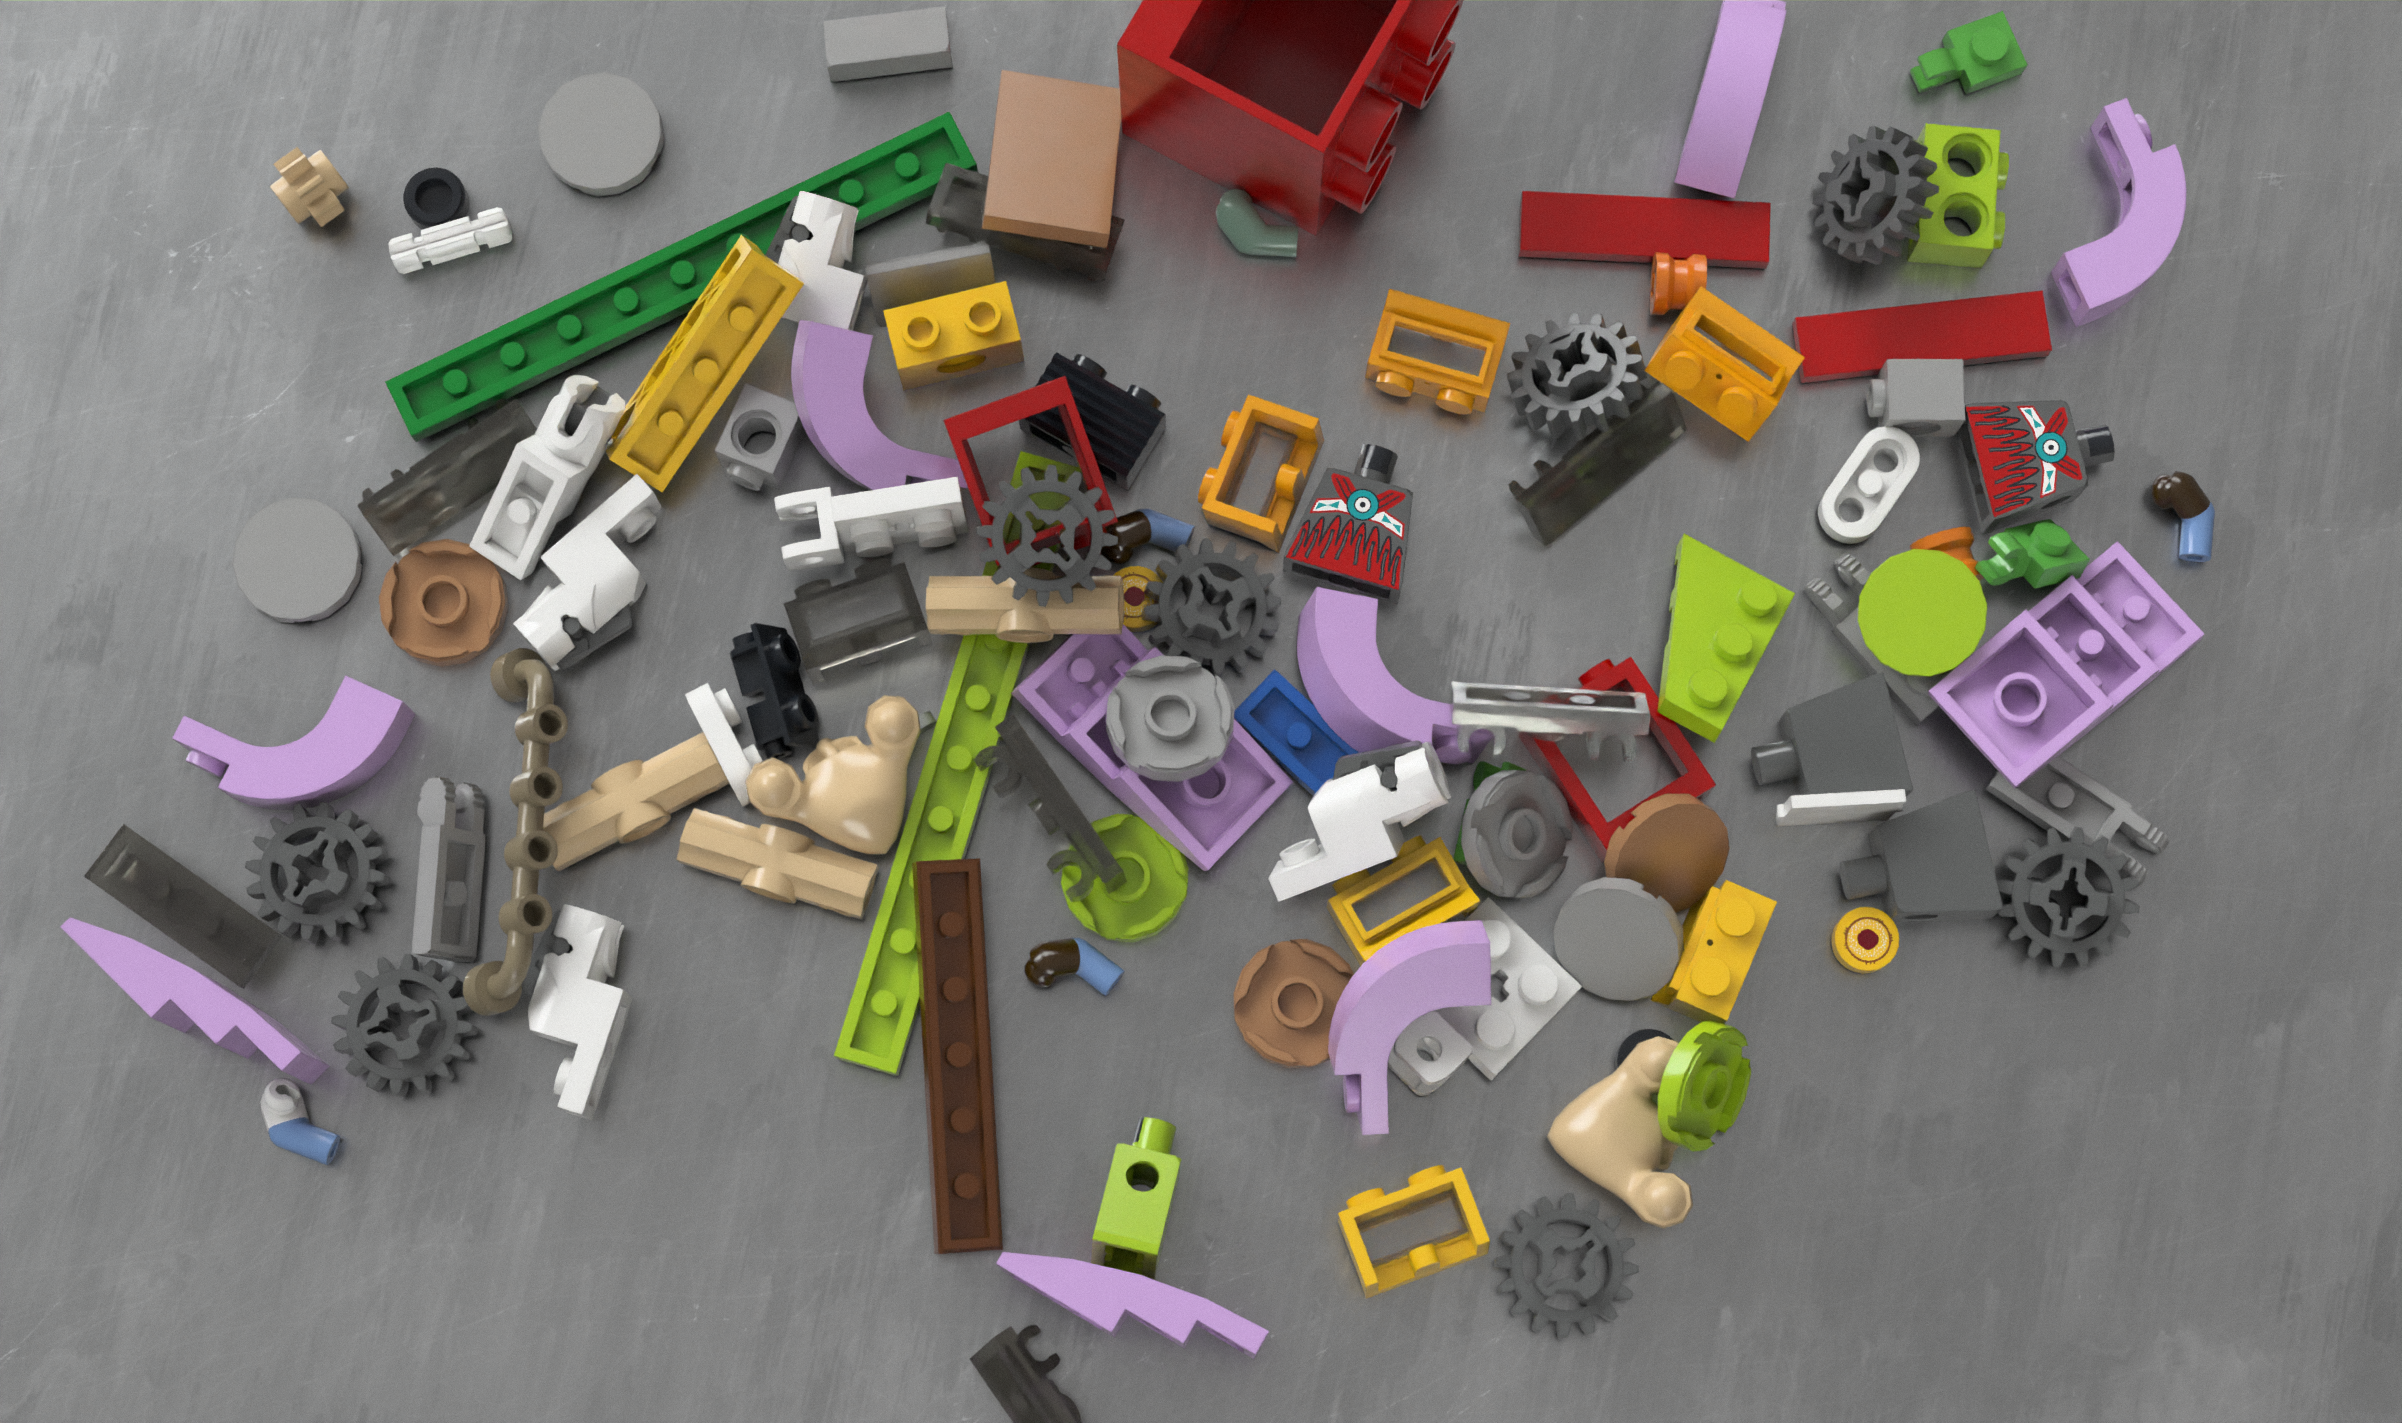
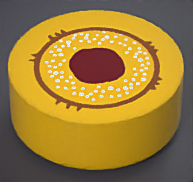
(1134, 583)
(1865, 940)

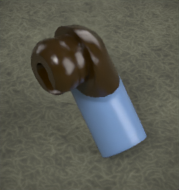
(2193, 508)
(1145, 527)
(1071, 957)

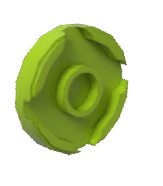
(1922, 612)
(1153, 889)
(1703, 1085)

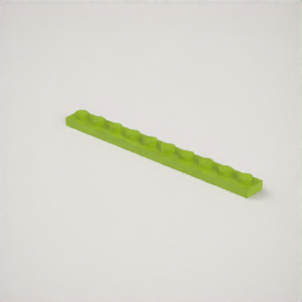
(939, 816)

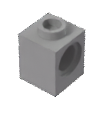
(1919, 396)
(756, 412)

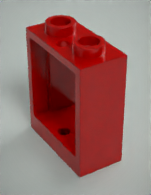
(1009, 410)
(1583, 810)

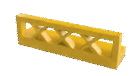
(702, 364)

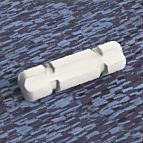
(450, 240)

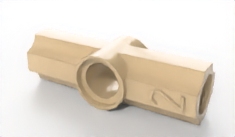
(981, 607)
(633, 800)
(777, 863)

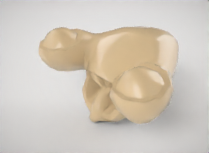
(849, 788)
(1617, 1139)

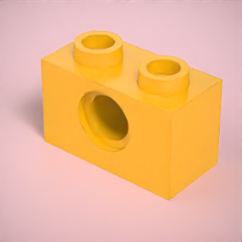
(954, 335)

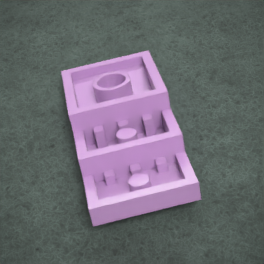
(2066, 665)
(1194, 815)
(186, 997)
(1110, 1295)

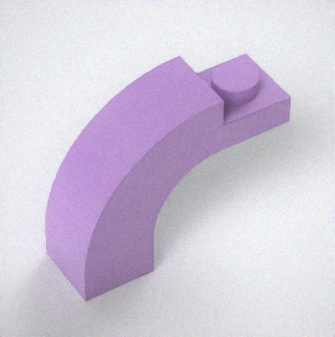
(1731, 95)
(2153, 206)
(831, 405)
(1356, 690)
(324, 765)
(1394, 987)

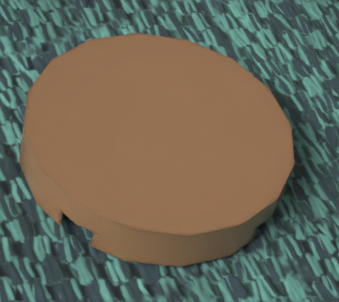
(443, 603)
(1671, 848)
(1289, 1001)

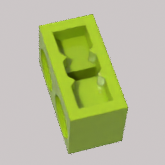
(1962, 197)

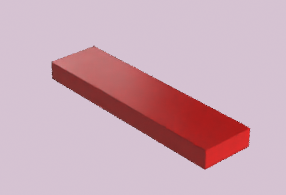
(1638, 226)
(1964, 329)

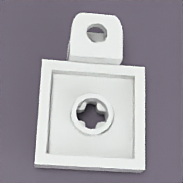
(873, 520)
(1486, 1033)

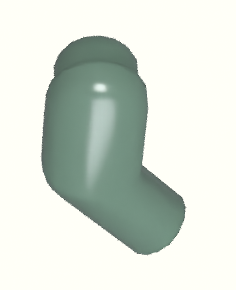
(1249, 231)

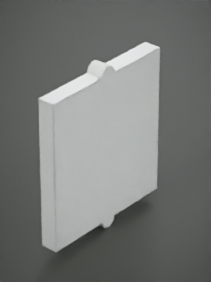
(1840, 807)

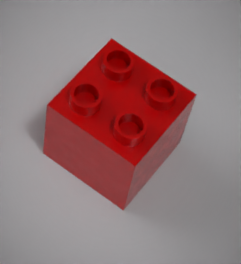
(1282, 92)

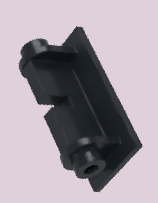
(770, 663)

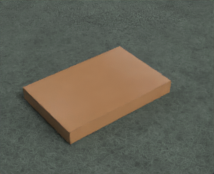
(1053, 159)

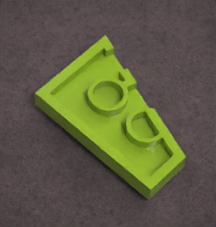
(1716, 635)

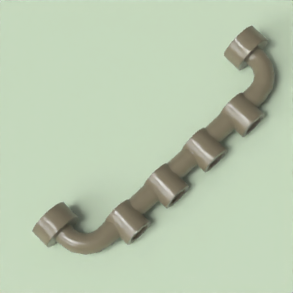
(517, 678)

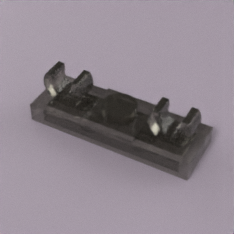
(960, 209)
(1598, 464)
(446, 478)
(1549, 714)
(1053, 810)
(183, 906)
(1021, 1380)

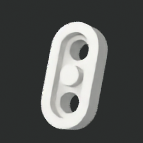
(1866, 486)
(717, 717)

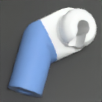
(290, 1126)

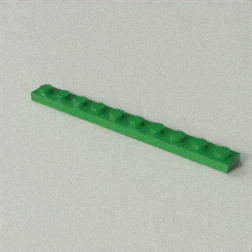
(659, 284)

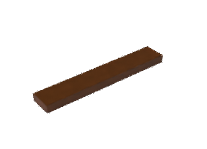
(957, 1056)

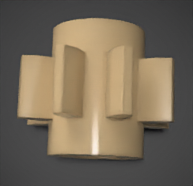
(309, 186)

